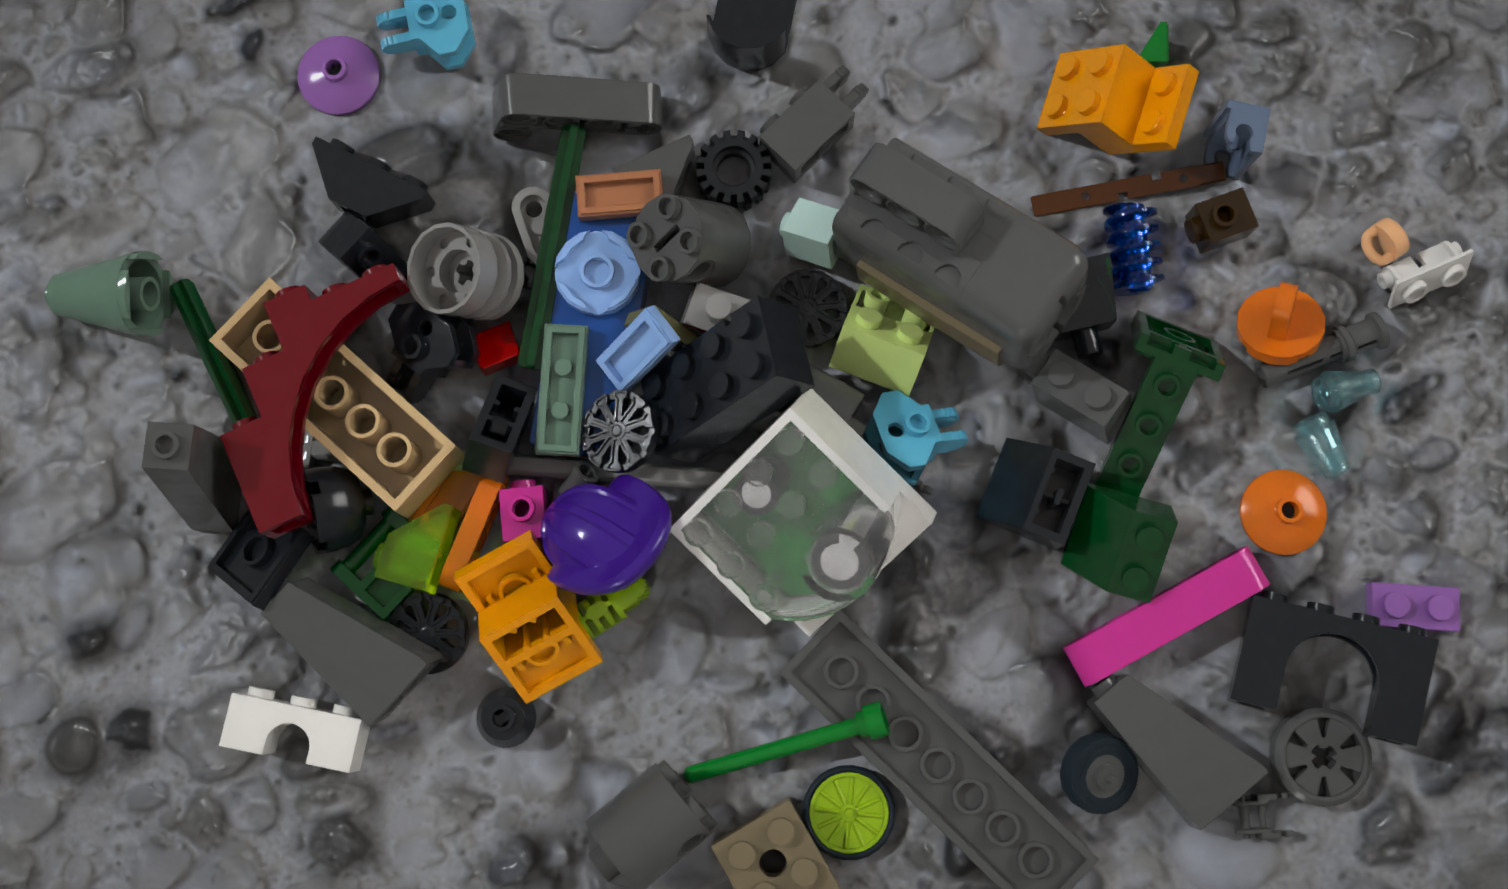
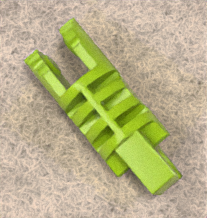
(605, 611)

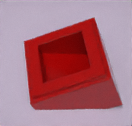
(497, 348)

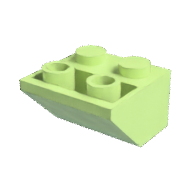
(881, 342)

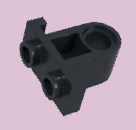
(359, 246)

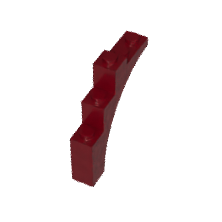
(270, 448)

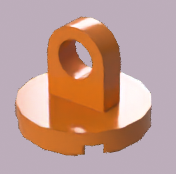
(1280, 325)

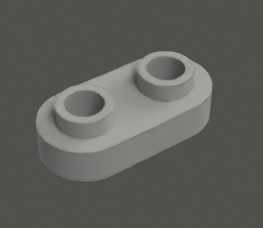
(530, 227)

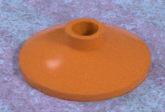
(1263, 515)

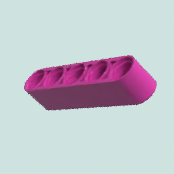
(1166, 616)

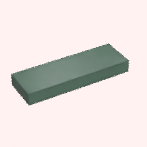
(562, 390)

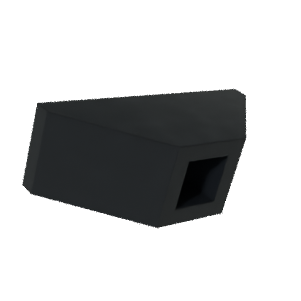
(368, 186)

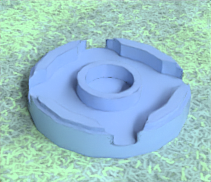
(597, 273)

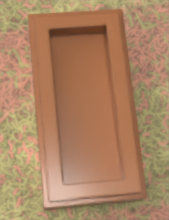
(616, 194)

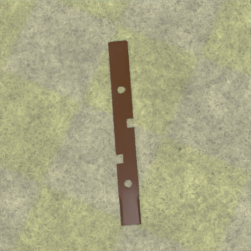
(1134, 186)

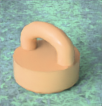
(1387, 239)

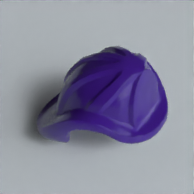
(605, 535)

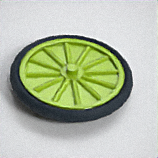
(848, 812)

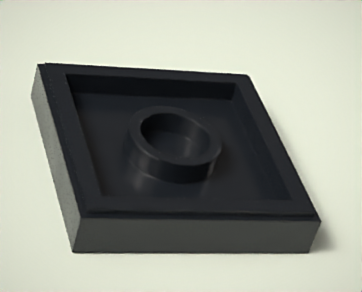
(256, 563)

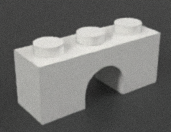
(258, 719)

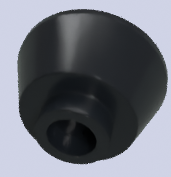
(518, 713)

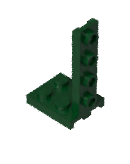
(1175, 362)

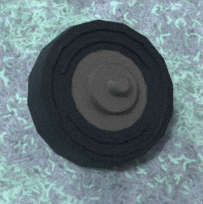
(1099, 773)

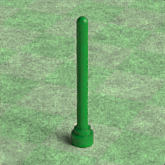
(867, 723)

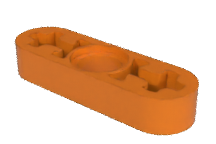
(473, 530)

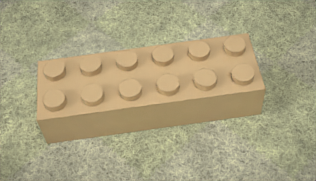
(354, 414)

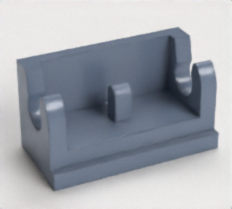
(1238, 133)

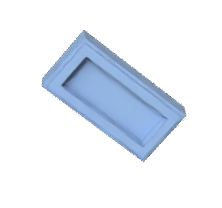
(638, 349)

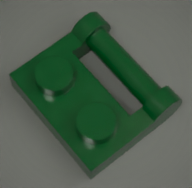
(376, 593)

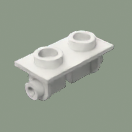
(1440, 267)

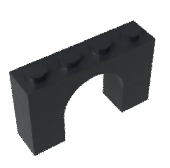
(1397, 660)

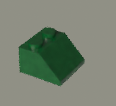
(1120, 541)

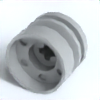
(465, 272)

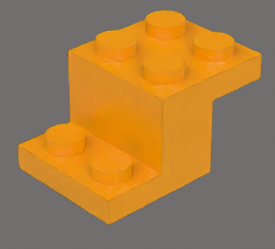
(1118, 100)
(526, 619)

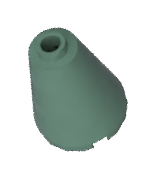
(117, 294)

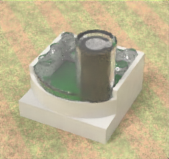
(803, 518)

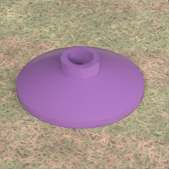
(348, 89)

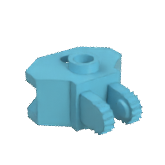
(435, 28)
(911, 433)

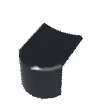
(751, 32)

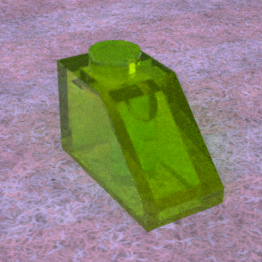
(418, 550)

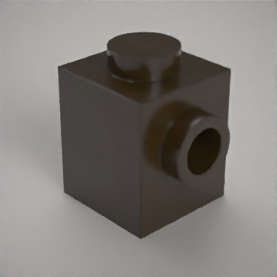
(1220, 221)

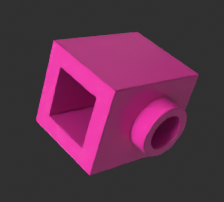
(522, 508)

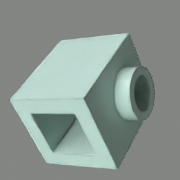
(809, 233)

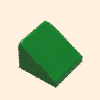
(1157, 48)

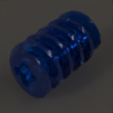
(1132, 247)

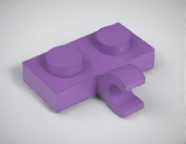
(1416, 605)

